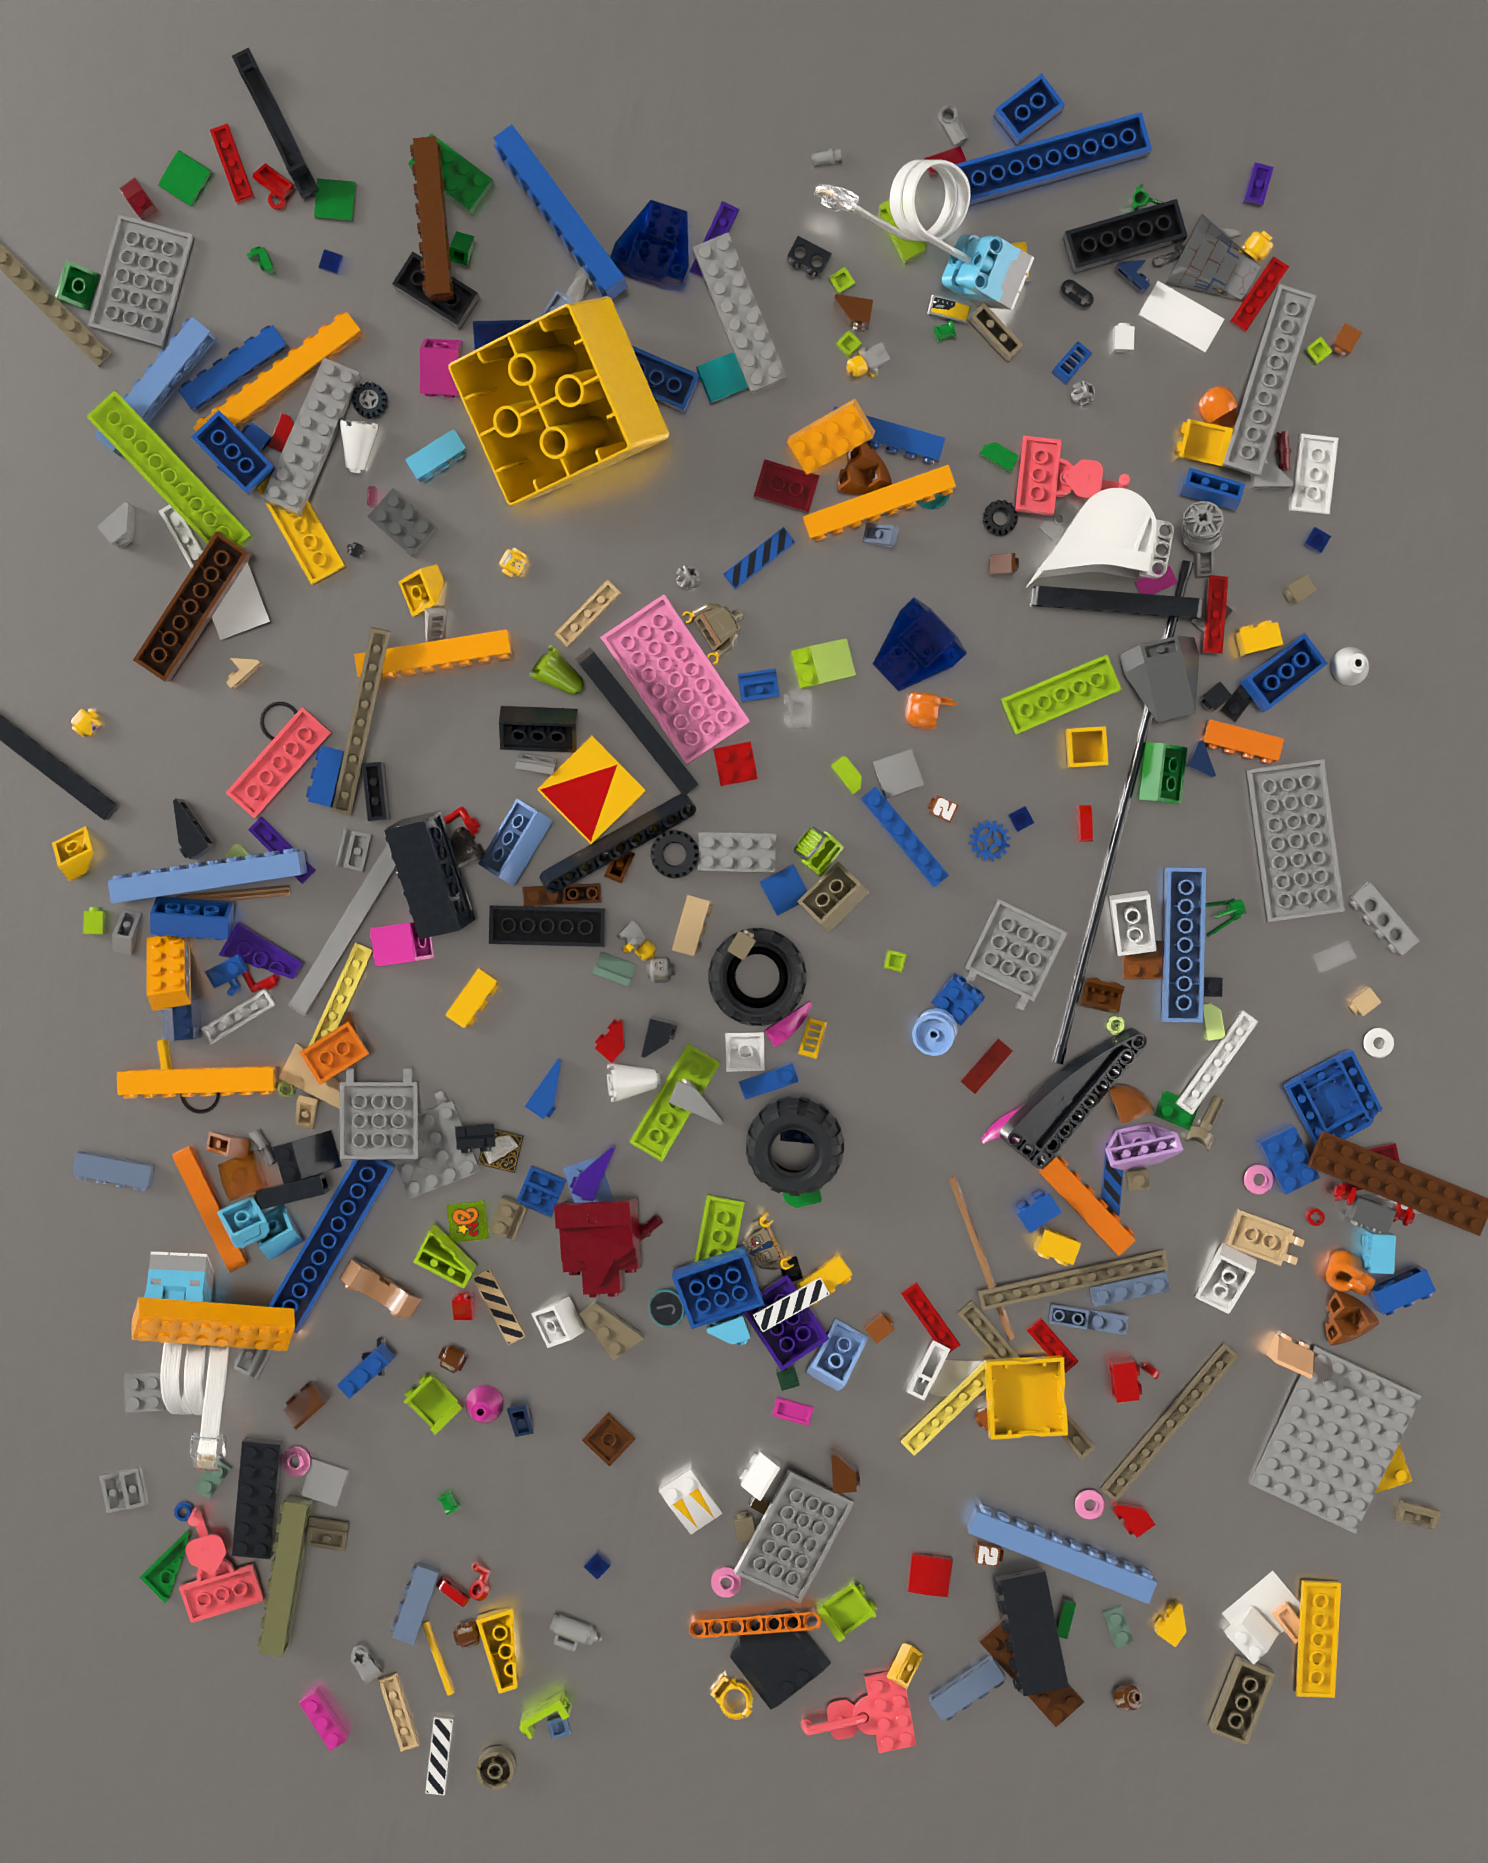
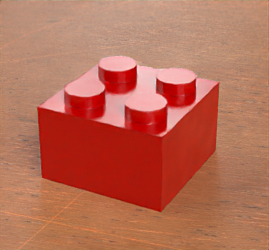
(1124, 1379)

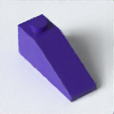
(591, 1177)

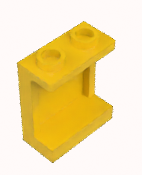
(1204, 442)

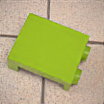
(433, 1402)
(846, 1610)
(555, 1703)

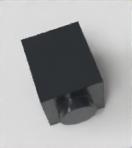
(1215, 697)
(1213, 986)

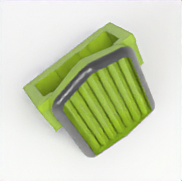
(818, 850)

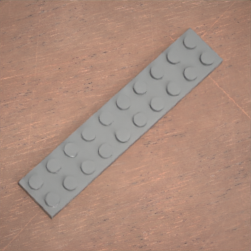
(1269, 380)

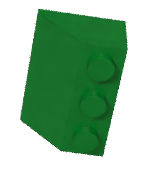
(1163, 773)

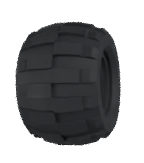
(758, 1010)
(795, 1115)

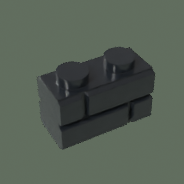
(475, 1136)

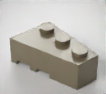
(610, 1330)

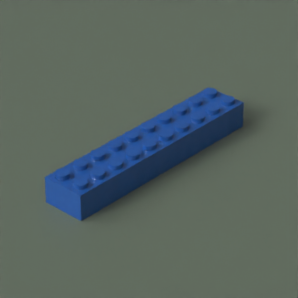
(1056, 158)
(559, 212)
(331, 1237)

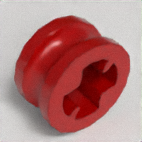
(279, 206)
(1311, 1221)

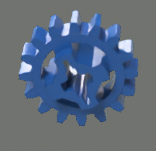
(981, 838)

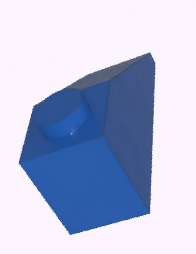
(769, 1081)
(545, 1095)

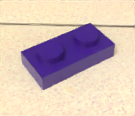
(1258, 184)

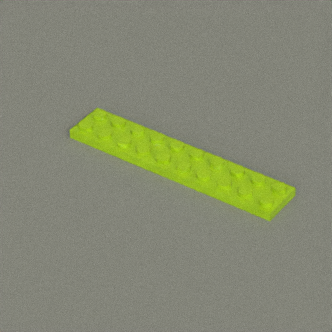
(164, 470)

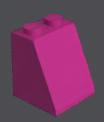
(434, 366)
(399, 944)

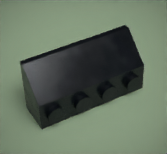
(538, 729)
(658, 1034)

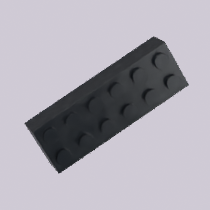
(1125, 235)
(547, 926)
(257, 1498)

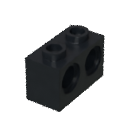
(811, 252)

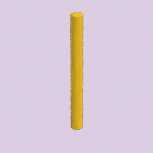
(438, 1658)

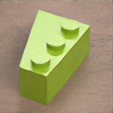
(907, 249)
(444, 1258)

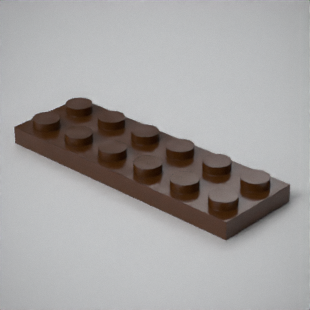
(1054, 1704)

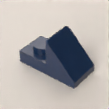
(1129, 271)
(520, 1420)

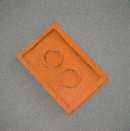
(334, 1053)

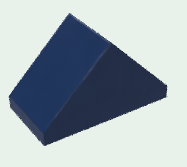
(1200, 760)

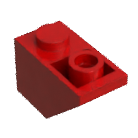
(613, 1042)
(463, 1306)
(1135, 1516)

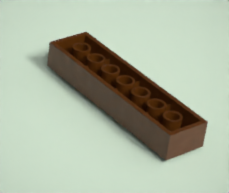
(433, 219)
(192, 606)

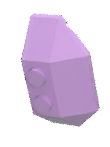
(1142, 1146)

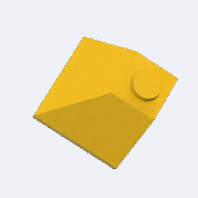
(422, 588)
(74, 853)

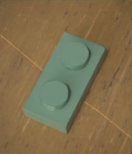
(212, 1479)
(1118, 1626)

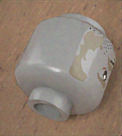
(660, 970)

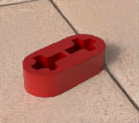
(453, 1591)

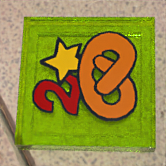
(467, 1221)

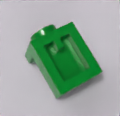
(264, 262)

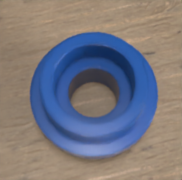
(178, 1514)

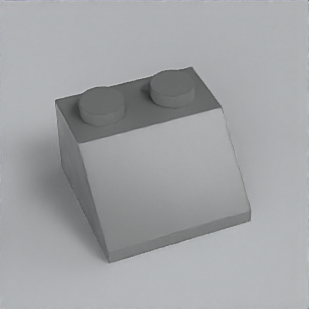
(119, 525)

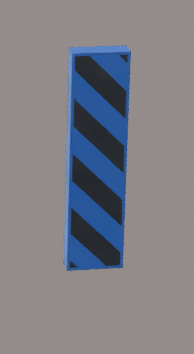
(759, 558)
(1112, 1187)

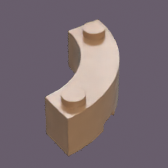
(380, 1288)

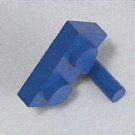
(226, 972)

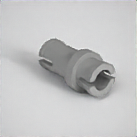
(827, 157)

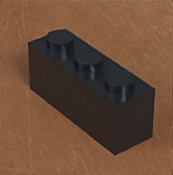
(375, 791)

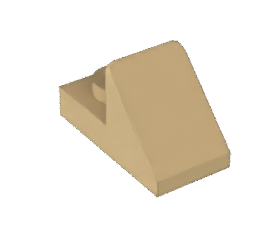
(246, 667)
(306, 1111)

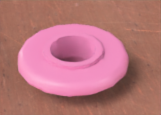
(1265, 1186)
(304, 1461)
(1096, 1511)
(725, 1572)

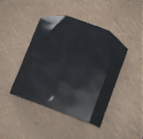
(779, 1662)

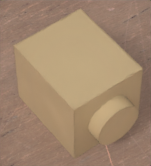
(1364, 1001)

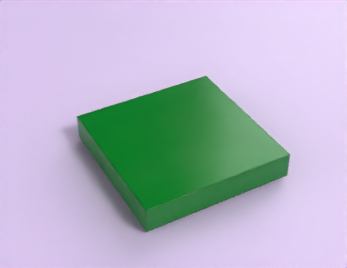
(335, 199)

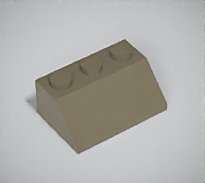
(833, 897)

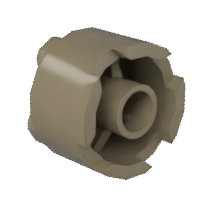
(498, 1757)

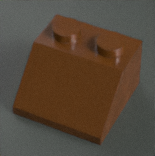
(854, 311)
(306, 1404)
(843, 1473)

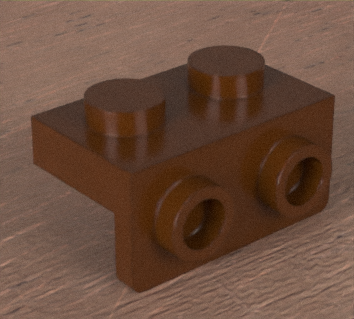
(1102, 995)

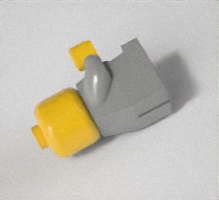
(868, 360)
(636, 940)

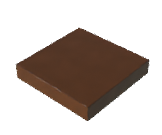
(608, 1439)

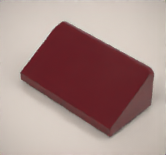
(953, 155)

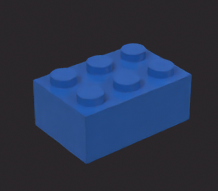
(1029, 109)
(1288, 1159)
(1402, 1290)

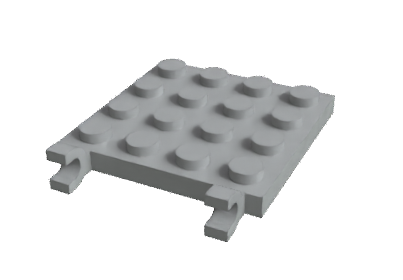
(1015, 951)
(378, 1119)
(437, 1154)

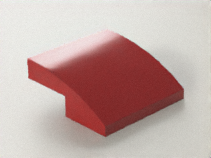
(930, 1575)

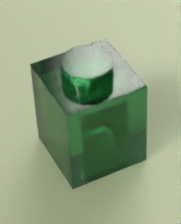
(788, 1377)

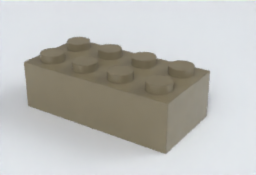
(1241, 1700)

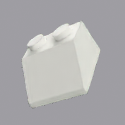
(558, 1322)
(760, 1474)
(1252, 1634)

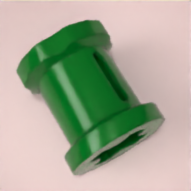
(944, 331)
(448, 1502)

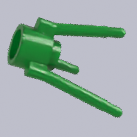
(1142, 198)
(1235, 909)

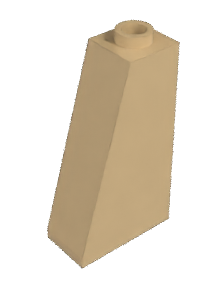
(298, 1074)

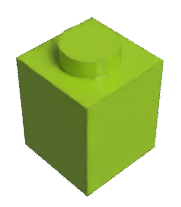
(95, 921)

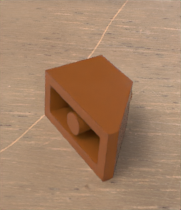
(227, 1145)

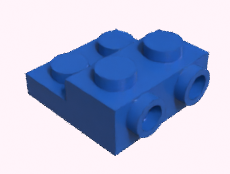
(958, 998)

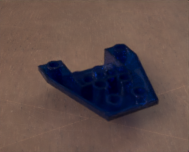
(655, 246)
(917, 647)

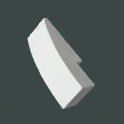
(928, 1370)

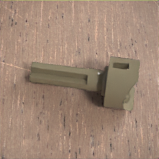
(1202, 1134)

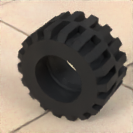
(674, 837)

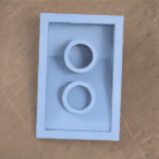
(837, 1356)

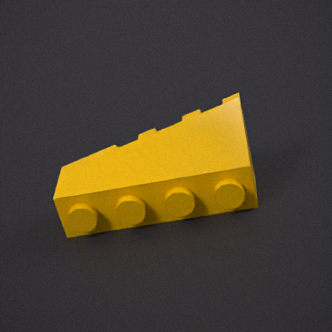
(499, 1643)

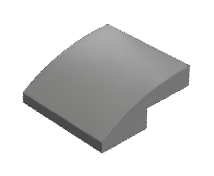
(898, 773)
(122, 1490)

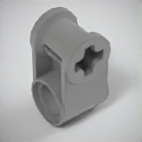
(367, 1666)

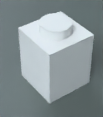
(1123, 338)

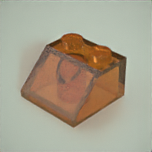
(241, 1176)

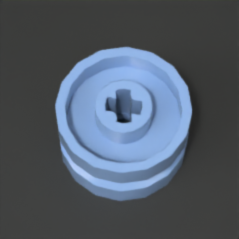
(934, 1042)

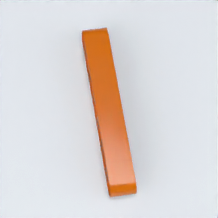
(208, 1205)
(746, 1629)

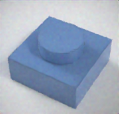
(558, 1727)

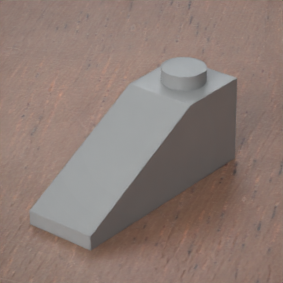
(692, 1100)

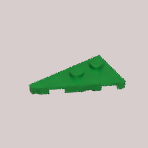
(163, 1572)

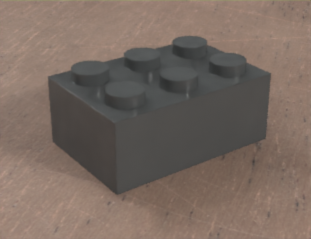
(402, 522)

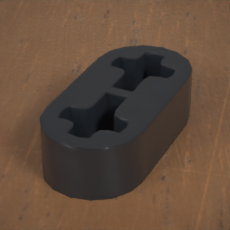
(1079, 291)

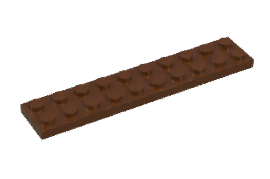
(1399, 1183)

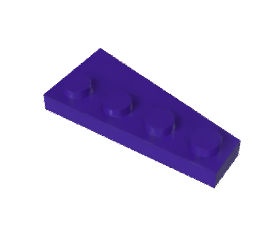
(260, 952)

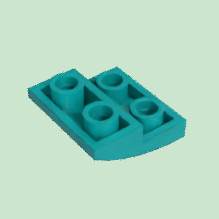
(722, 377)

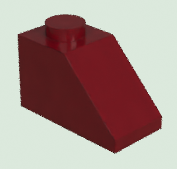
(138, 199)

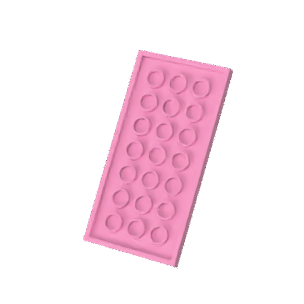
(675, 679)

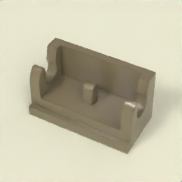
(1417, 1514)

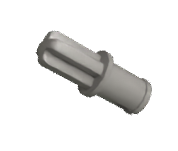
(263, 1147)

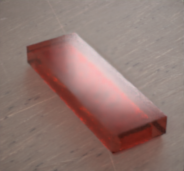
(986, 1066)

